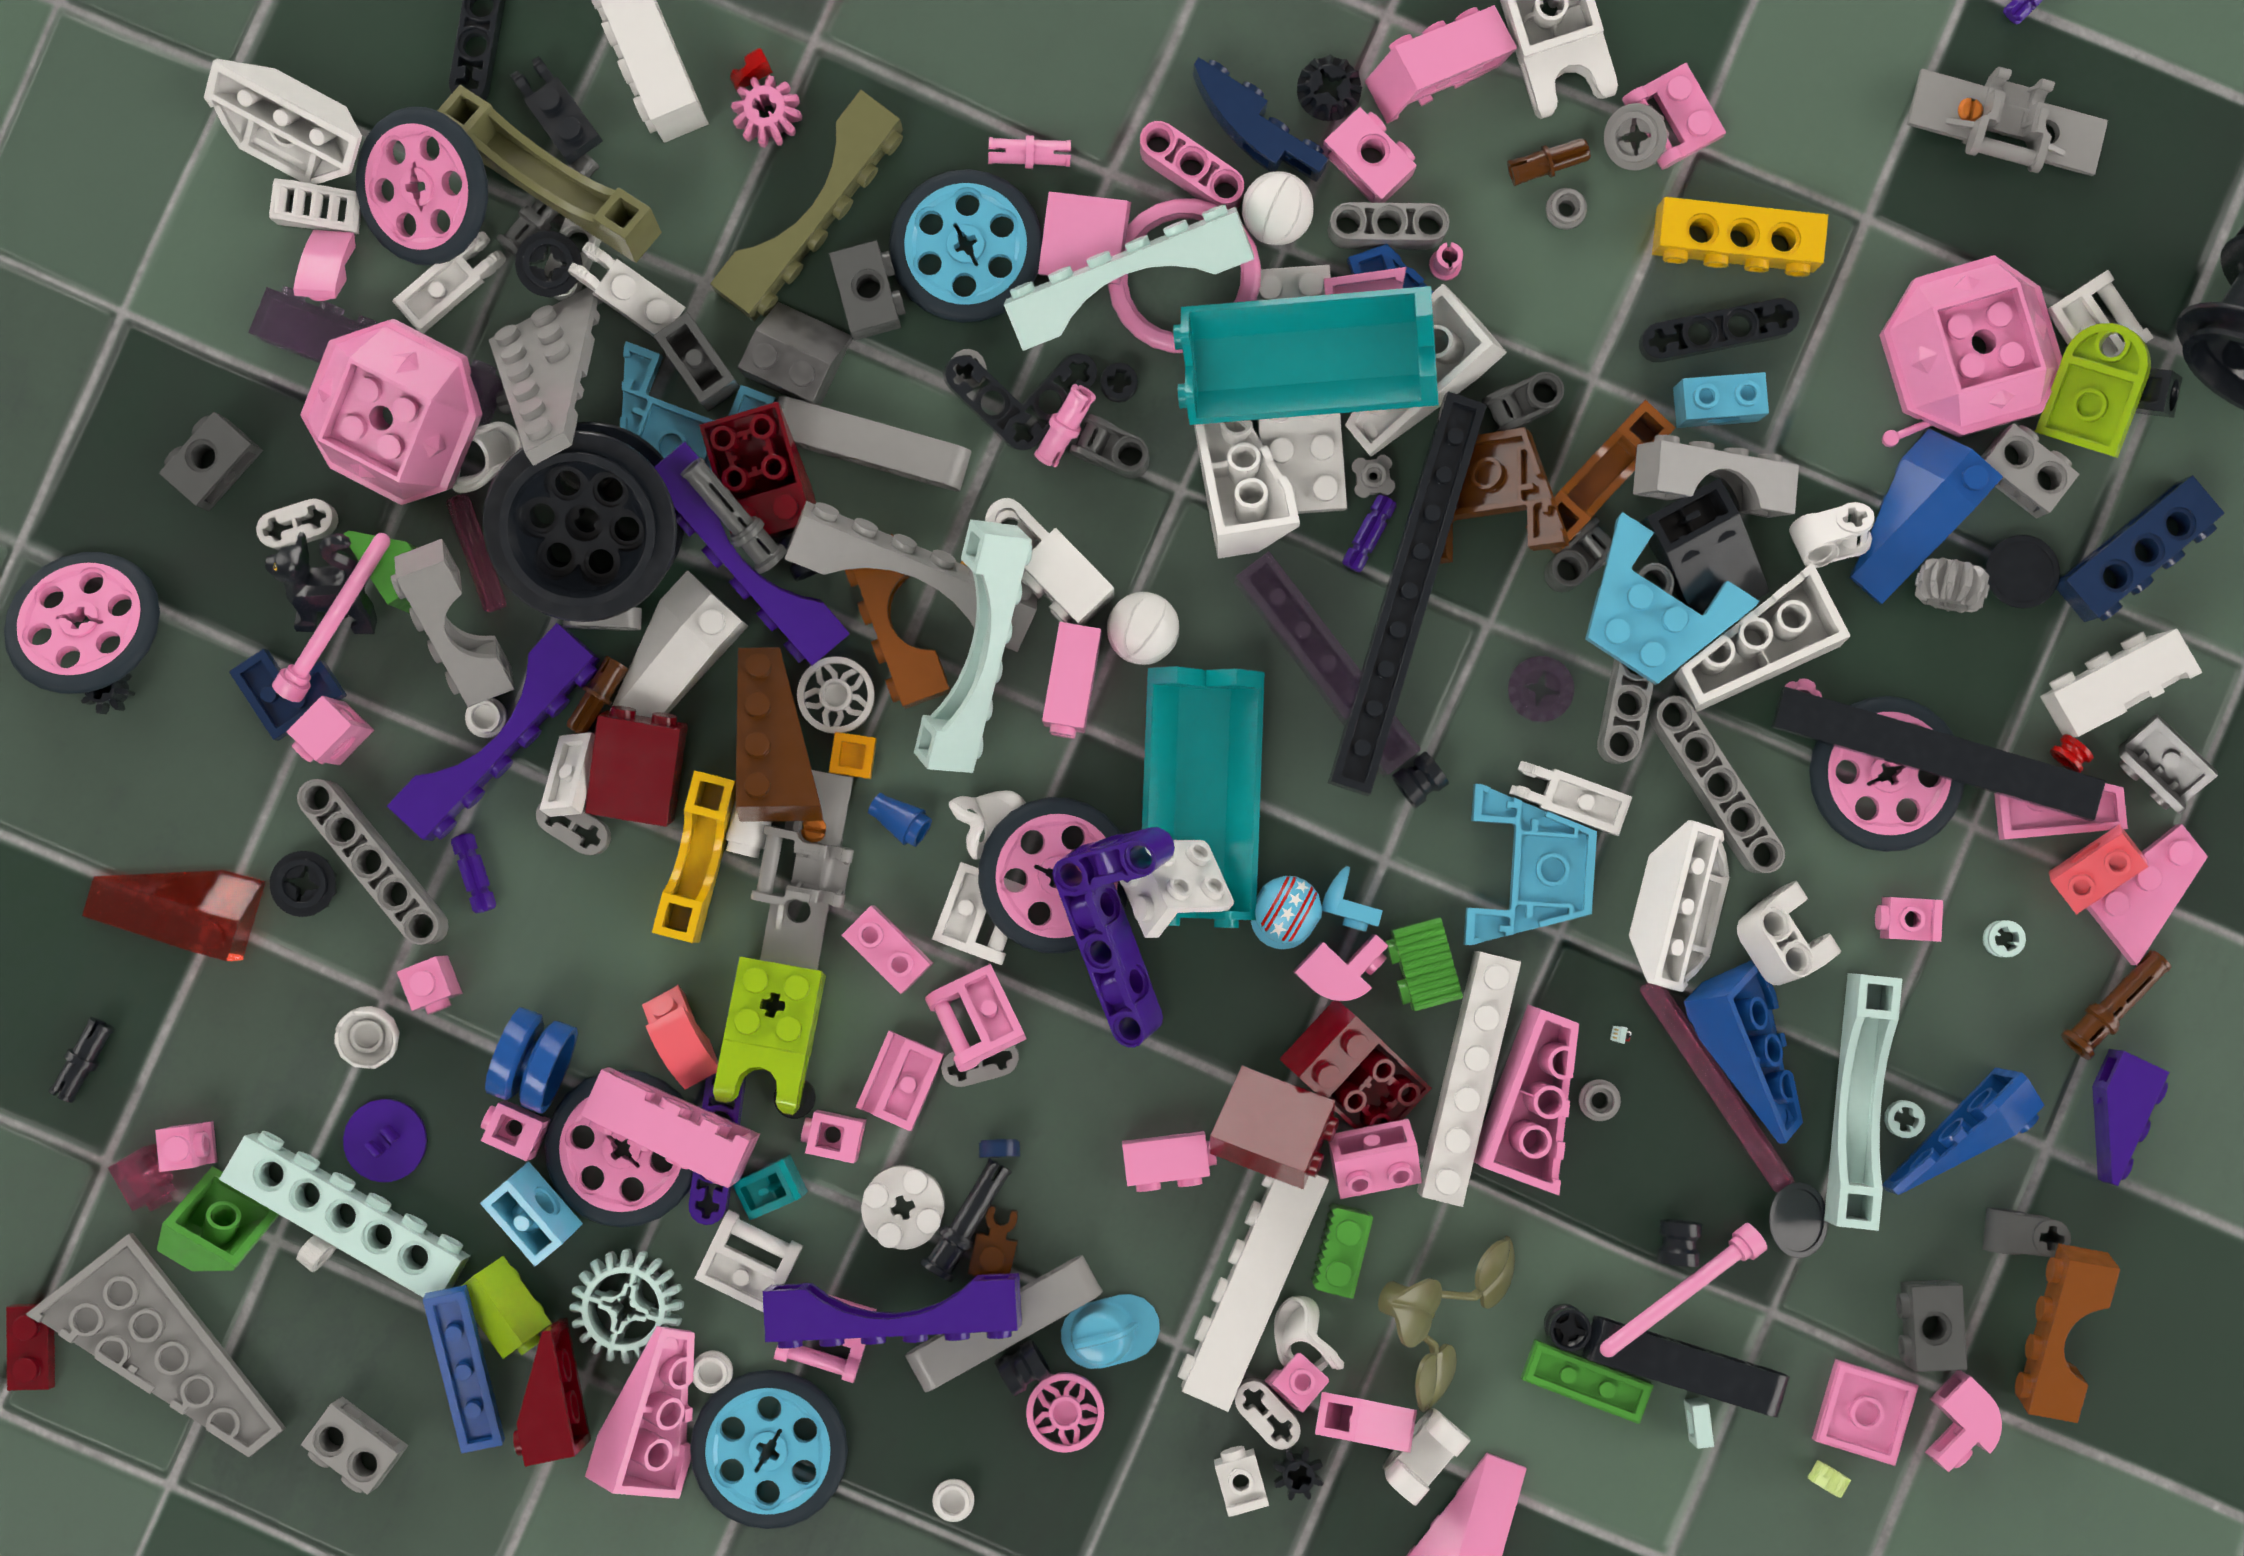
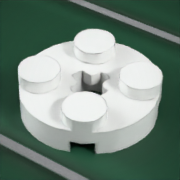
(891, 1228)

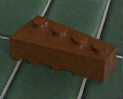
(771, 754)

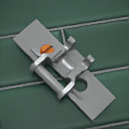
(2012, 110)
(817, 876)

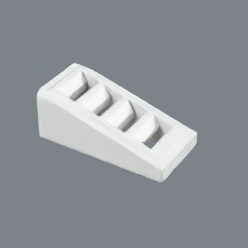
(280, 203)

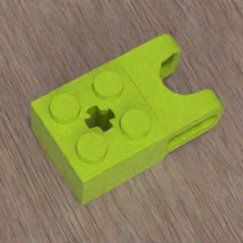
(765, 1042)

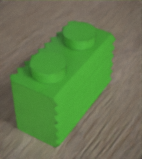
(1424, 964)
(1342, 1250)

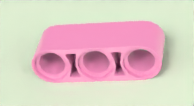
(1183, 149)

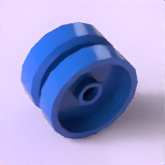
(531, 1060)

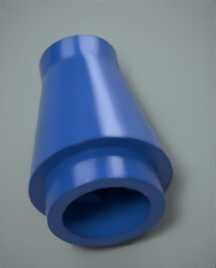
(901, 819)

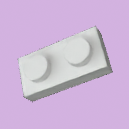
(569, 775)

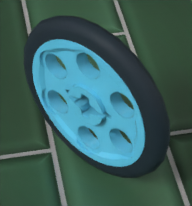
(940, 197)
(739, 1498)

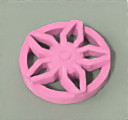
(1065, 1412)

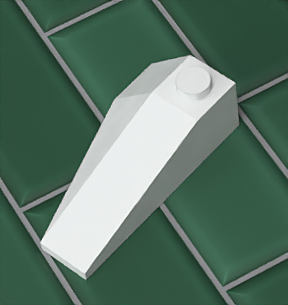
(678, 647)

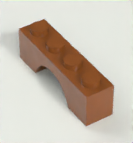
(1608, 468)
(914, 671)
(2077, 1285)

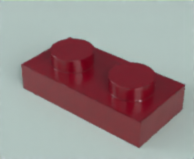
(28, 1351)

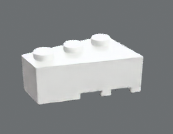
(2119, 681)

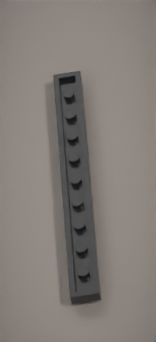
(1407, 594)

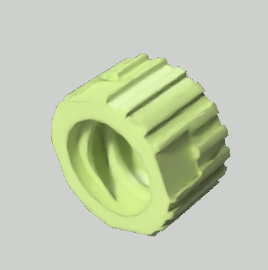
(1829, 1479)

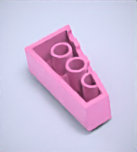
(669, 1127)

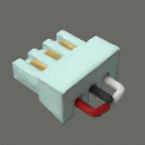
(1619, 1034)

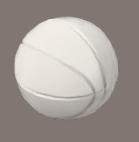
(1277, 208)
(1143, 628)

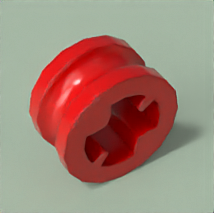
(2071, 753)

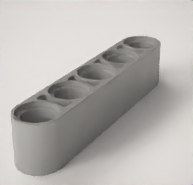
(875, 444)
(1625, 682)
(1735, 793)
(354, 855)
(1041, 1304)

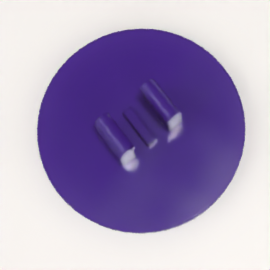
(385, 1140)

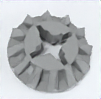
(1622, 123)

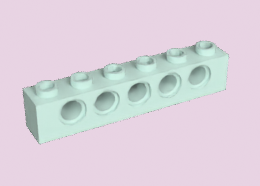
(250, 1175)

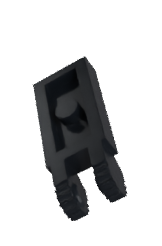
(558, 114)

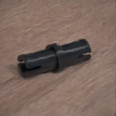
(81, 1059)

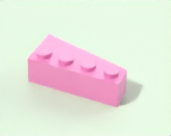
(1531, 1103)

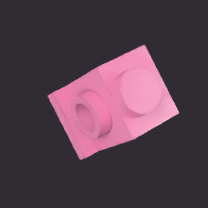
(1927, 919)
(498, 1134)
(186, 1146)
(845, 1149)

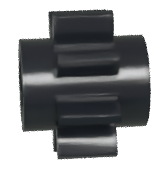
(116, 697)
(1303, 1483)

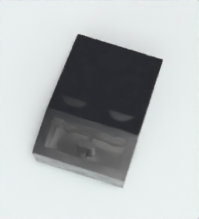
(1705, 546)

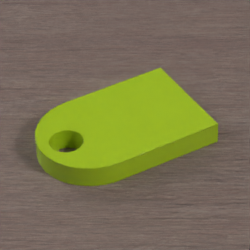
(2096, 393)

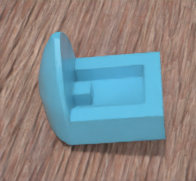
(1355, 914)

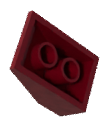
(553, 1408)

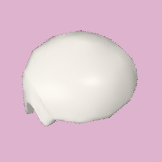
(367, 1037)

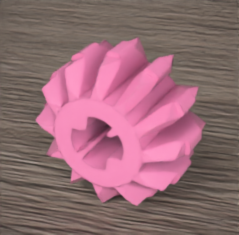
(755, 100)

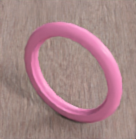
(1144, 222)

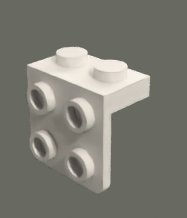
(1181, 885)

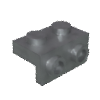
(2165, 764)

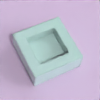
(1699, 1422)

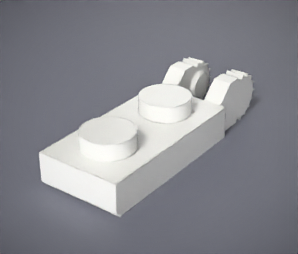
(446, 285)
(628, 292)
(1575, 799)

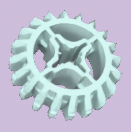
(607, 1301)

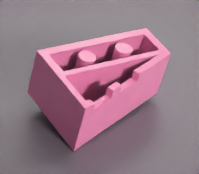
(1439, 59)

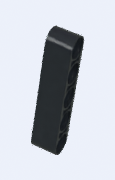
(1691, 1368)

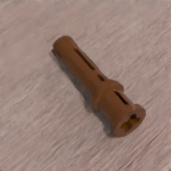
(2105, 1017)

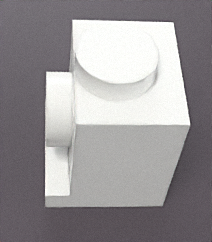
(1244, 1498)

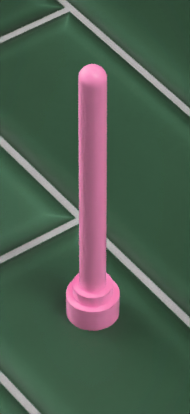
(294, 680)
(1745, 1244)

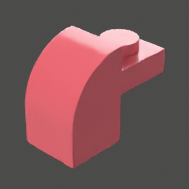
(679, 1038)

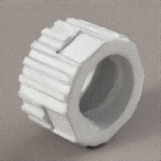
(315, 1253)

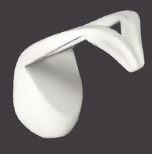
(498, 444)
(990, 811)
(1298, 1321)

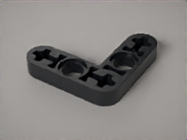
(1012, 409)

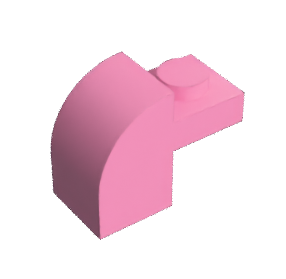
(1338, 980)
(1974, 1421)

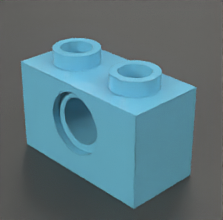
(1720, 400)
(531, 1213)

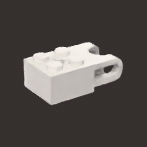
(1559, 45)
(1056, 568)

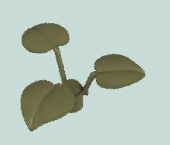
(1416, 1307)

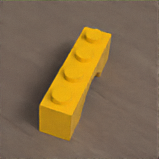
(700, 853)

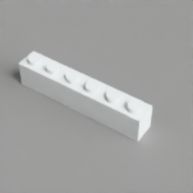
(1468, 1078)
(1250, 1291)

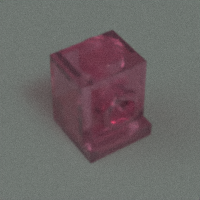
(141, 1181)

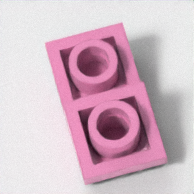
(322, 264)

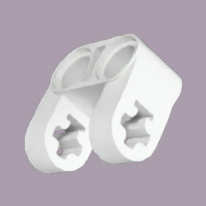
(1776, 941)
(1432, 1448)

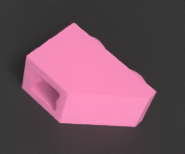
(1366, 1422)

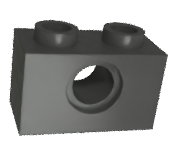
(853, 269)
(697, 361)
(233, 456)
(1947, 1344)

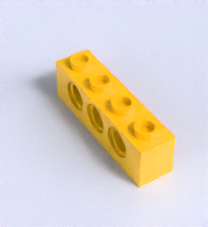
(1802, 231)

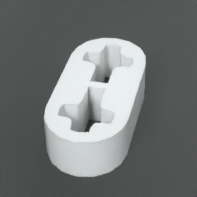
(294, 515)
(1274, 1406)

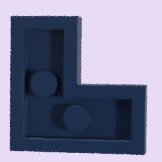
(275, 712)

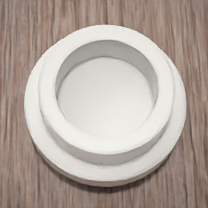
(486, 718)
(712, 1371)
(953, 1500)

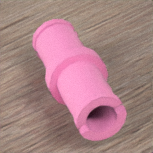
(1029, 152)
(1065, 425)

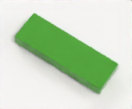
(1587, 1381)

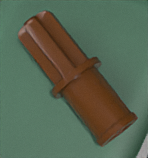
(1548, 161)
(597, 694)

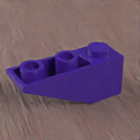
(2122, 1105)

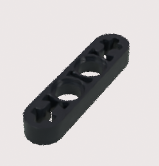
(470, 27)
(1717, 325)

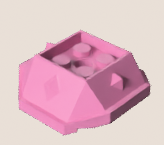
(1933, 354)
(430, 405)

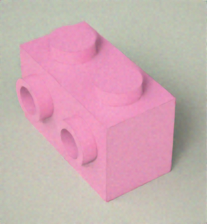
(1375, 1159)

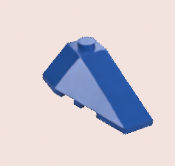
(1927, 500)
(1739, 1031)
(1985, 1118)

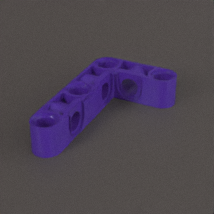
(1101, 921)

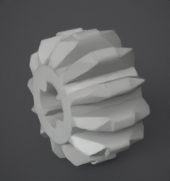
(1952, 585)

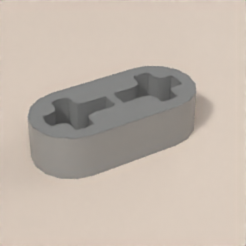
(626, 621)
(571, 837)
(980, 1073)

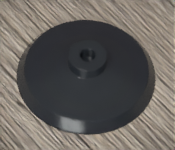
(2023, 571)
(1798, 1220)

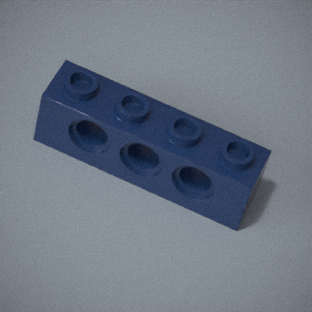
(2185, 503)

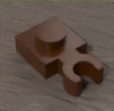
(993, 1251)

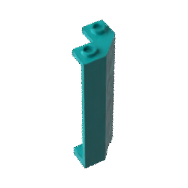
(1308, 355)
(1207, 772)

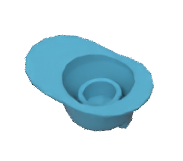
(1110, 1331)

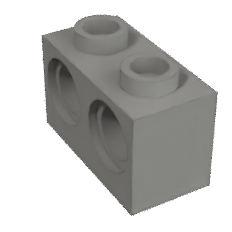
(2021, 480)
(360, 1435)

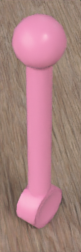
(1892, 437)

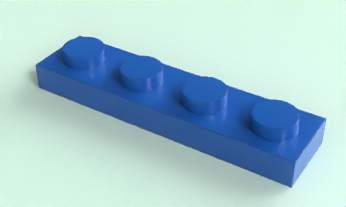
(463, 1368)

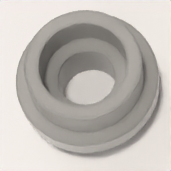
(1572, 198)
(1611, 1105)

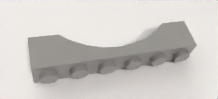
(837, 543)

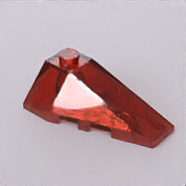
(187, 910)

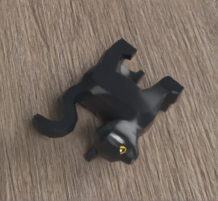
(317, 587)

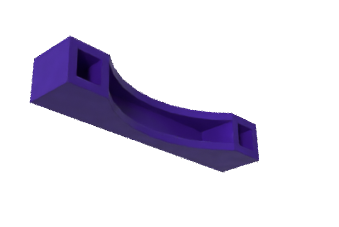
(803, 619)
(553, 671)
(807, 1313)

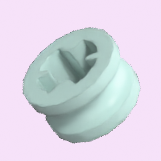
(2000, 950)
(1914, 1111)

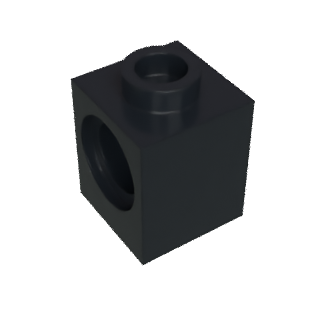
(2160, 393)

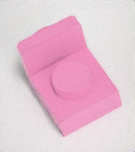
(1297, 1382)

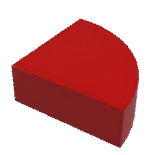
(756, 66)

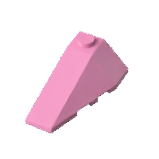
(645, 1434)
(1479, 1513)

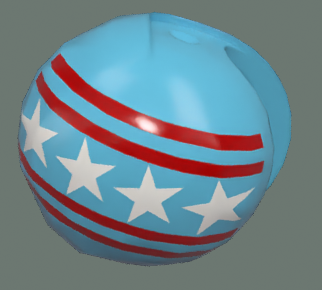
(1286, 912)

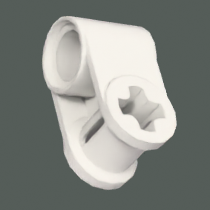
(1829, 535)

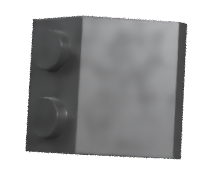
(794, 354)

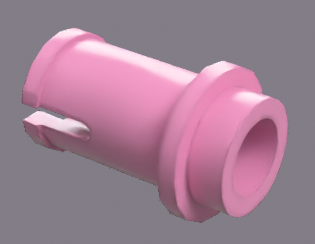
(1440, 268)

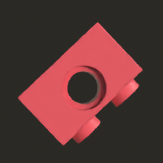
(2098, 869)

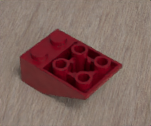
(760, 466)
(1355, 1069)

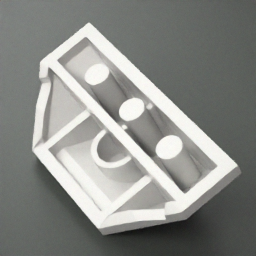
(283, 121)
(1680, 905)

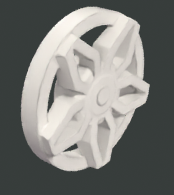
(835, 695)

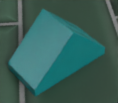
(770, 1187)

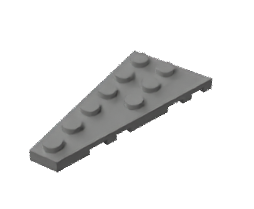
(543, 371)
(149, 1334)

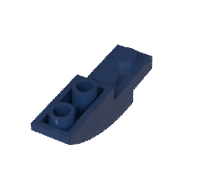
(1240, 114)

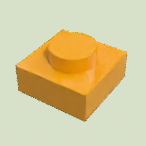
(852, 755)

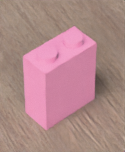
(1071, 679)

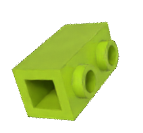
(506, 1308)

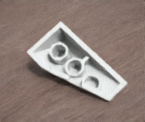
(1462, 355)
(1244, 489)

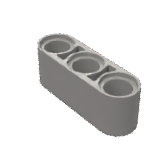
(1404, 214)

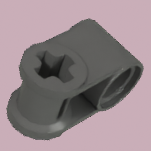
(1516, 405)
(1108, 447)
(1585, 553)
(2020, 1233)

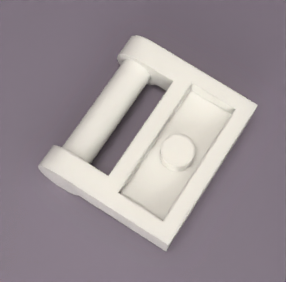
(2081, 311)
(965, 914)
(739, 1273)

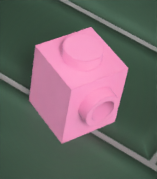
(430, 984)

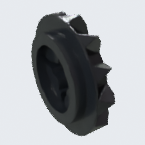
(1324, 105)
(534, 251)
(288, 895)

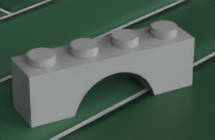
(1756, 484)
(431, 584)

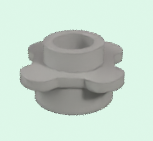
(1365, 485)

